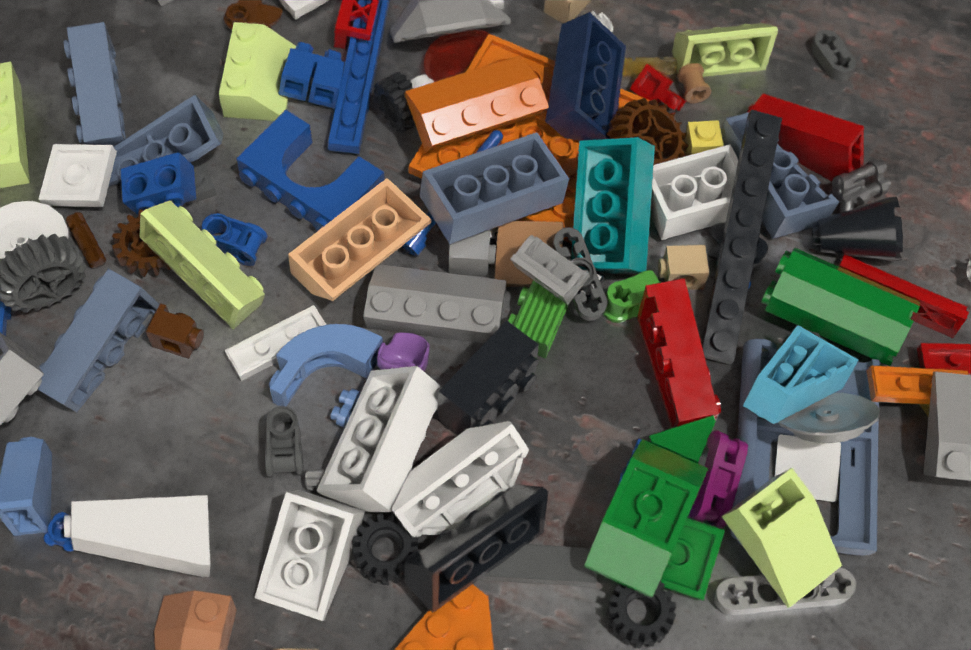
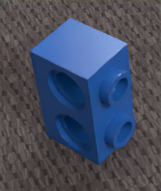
(158, 182)

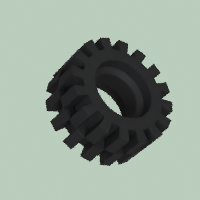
(393, 101)
(368, 535)
(638, 633)

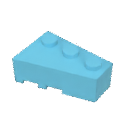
(799, 376)

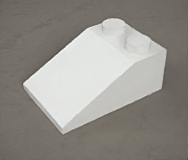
(308, 553)

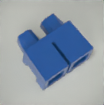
(304, 65)

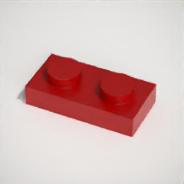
(945, 356)

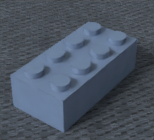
(493, 187)

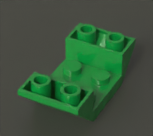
(645, 518)

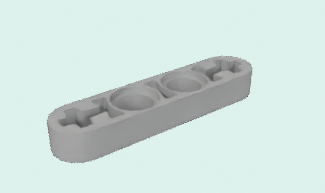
(739, 585)

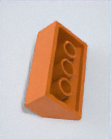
(475, 102)

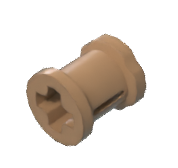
(695, 87)

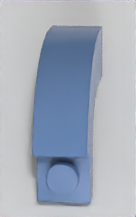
(320, 348)

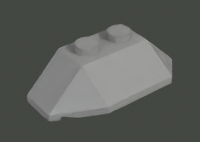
(442, 17)

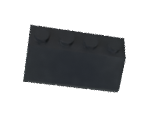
(476, 545)

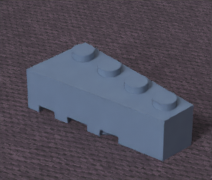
(96, 85)
(95, 339)

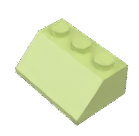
(726, 48)
(254, 73)

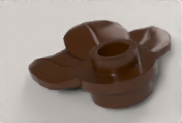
(252, 12)

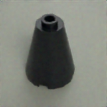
(863, 231)

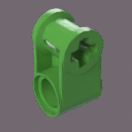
(626, 301)

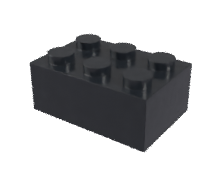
(489, 380)

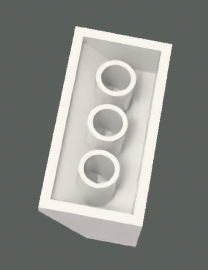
(381, 439)

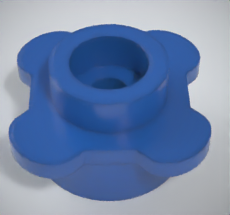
(55, 533)

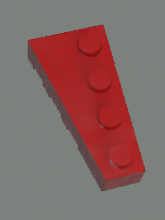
(677, 353)

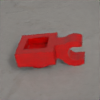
(655, 85)

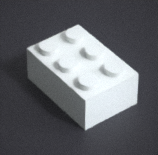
(692, 191)

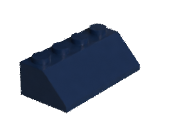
(585, 79)

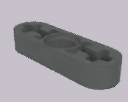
(595, 293)

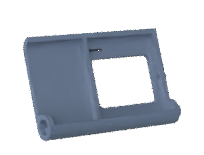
(857, 469)

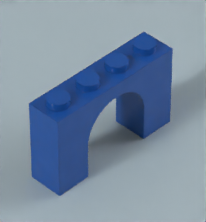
(277, 148)

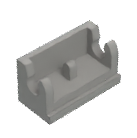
(549, 269)

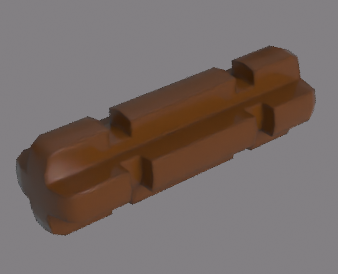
(86, 240)

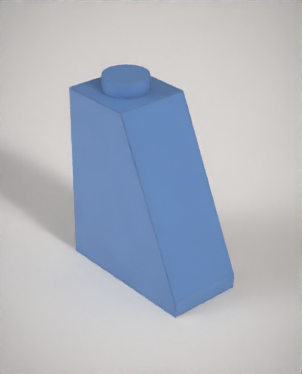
(26, 486)

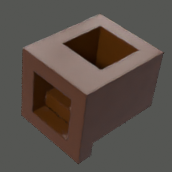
(174, 332)

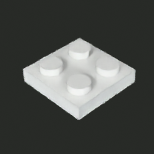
(77, 175)

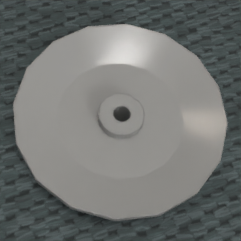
(833, 419)

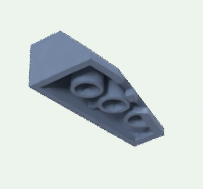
(184, 129)

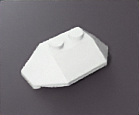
(460, 479)

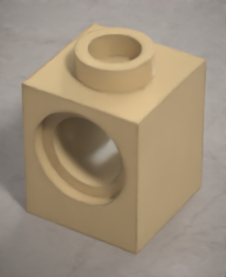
(687, 263)

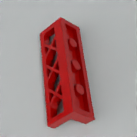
(348, 12)
(934, 310)

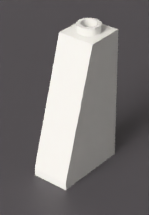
(145, 531)

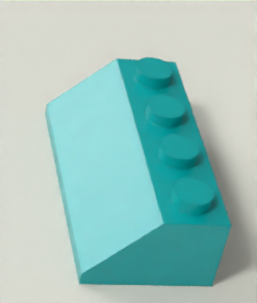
(614, 203)

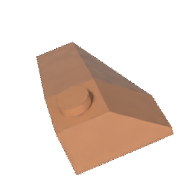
(195, 621)

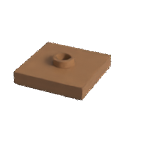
(510, 239)

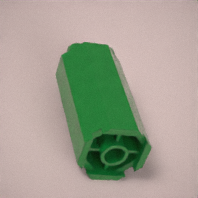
(840, 305)

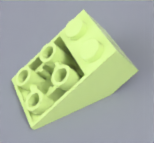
(785, 536)

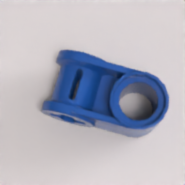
(238, 237)

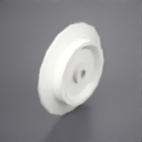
(26, 221)

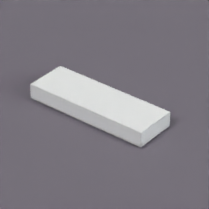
(261, 349)

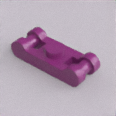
(721, 478)

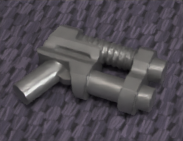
(851, 187)

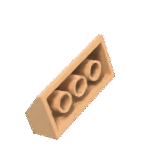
(356, 241)

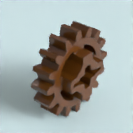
(141, 256)

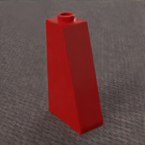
(816, 138)

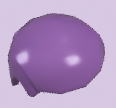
(404, 351)

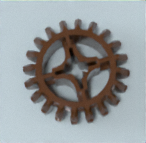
(652, 125)

